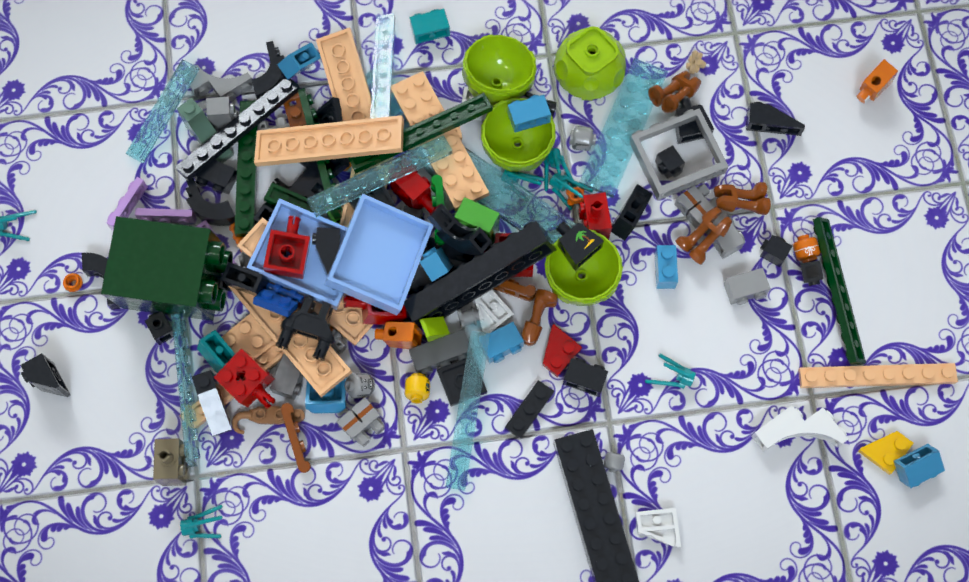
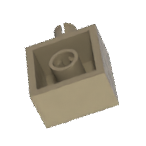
(170, 462)

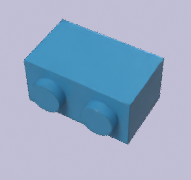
(299, 60)
(529, 113)
(435, 263)
(666, 267)
(503, 342)
(919, 465)

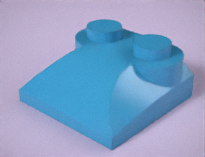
(331, 402)

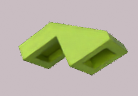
(434, 328)

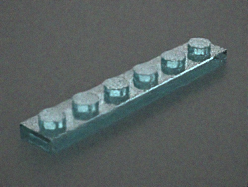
(162, 111)

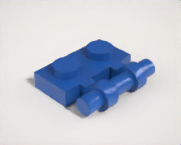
(273, 299)

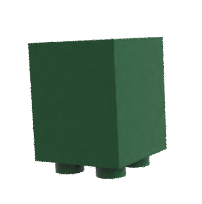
(166, 268)

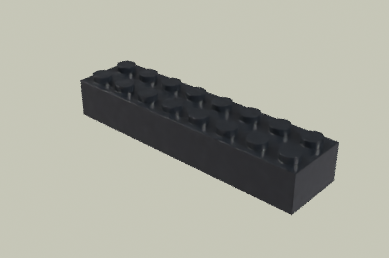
(481, 274)
(594, 508)

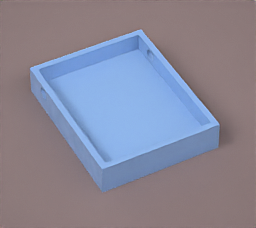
(379, 254)
(314, 277)

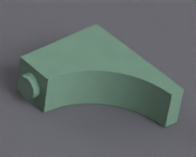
(199, 125)

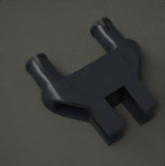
(307, 183)
(309, 325)

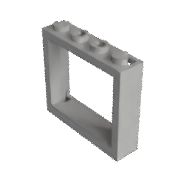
(690, 180)

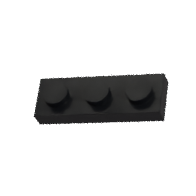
(529, 409)

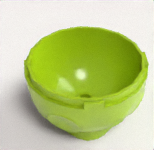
(499, 68)
(589, 74)
(499, 140)
(601, 275)

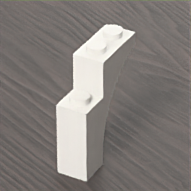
(791, 425)

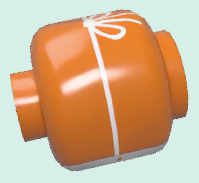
(806, 248)

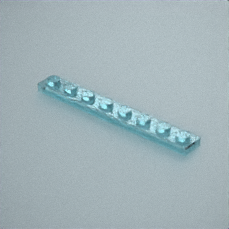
(383, 66)
(379, 176)
(186, 396)
(467, 410)

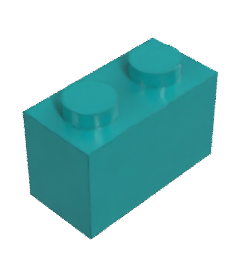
(429, 26)
(215, 350)

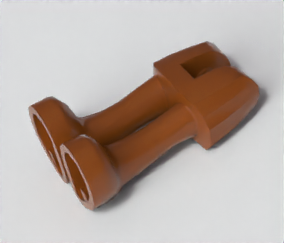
(680, 83)
(728, 197)
(699, 253)
(532, 327)

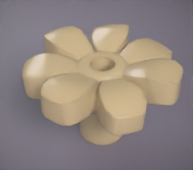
(695, 62)

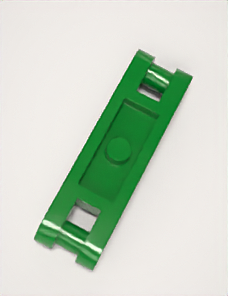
(437, 188)

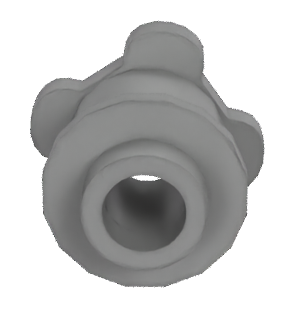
(468, 317)

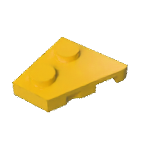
(887, 450)

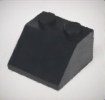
(44, 375)

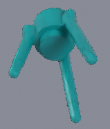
(555, 159)
(515, 175)
(561, 183)
(3, 224)
(684, 374)
(192, 524)

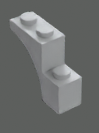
(222, 86)

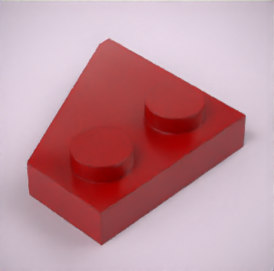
(559, 351)

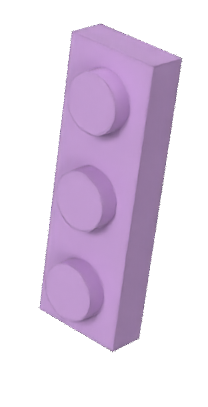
(128, 202)
(179, 216)

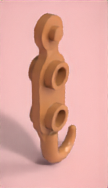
(265, 416)

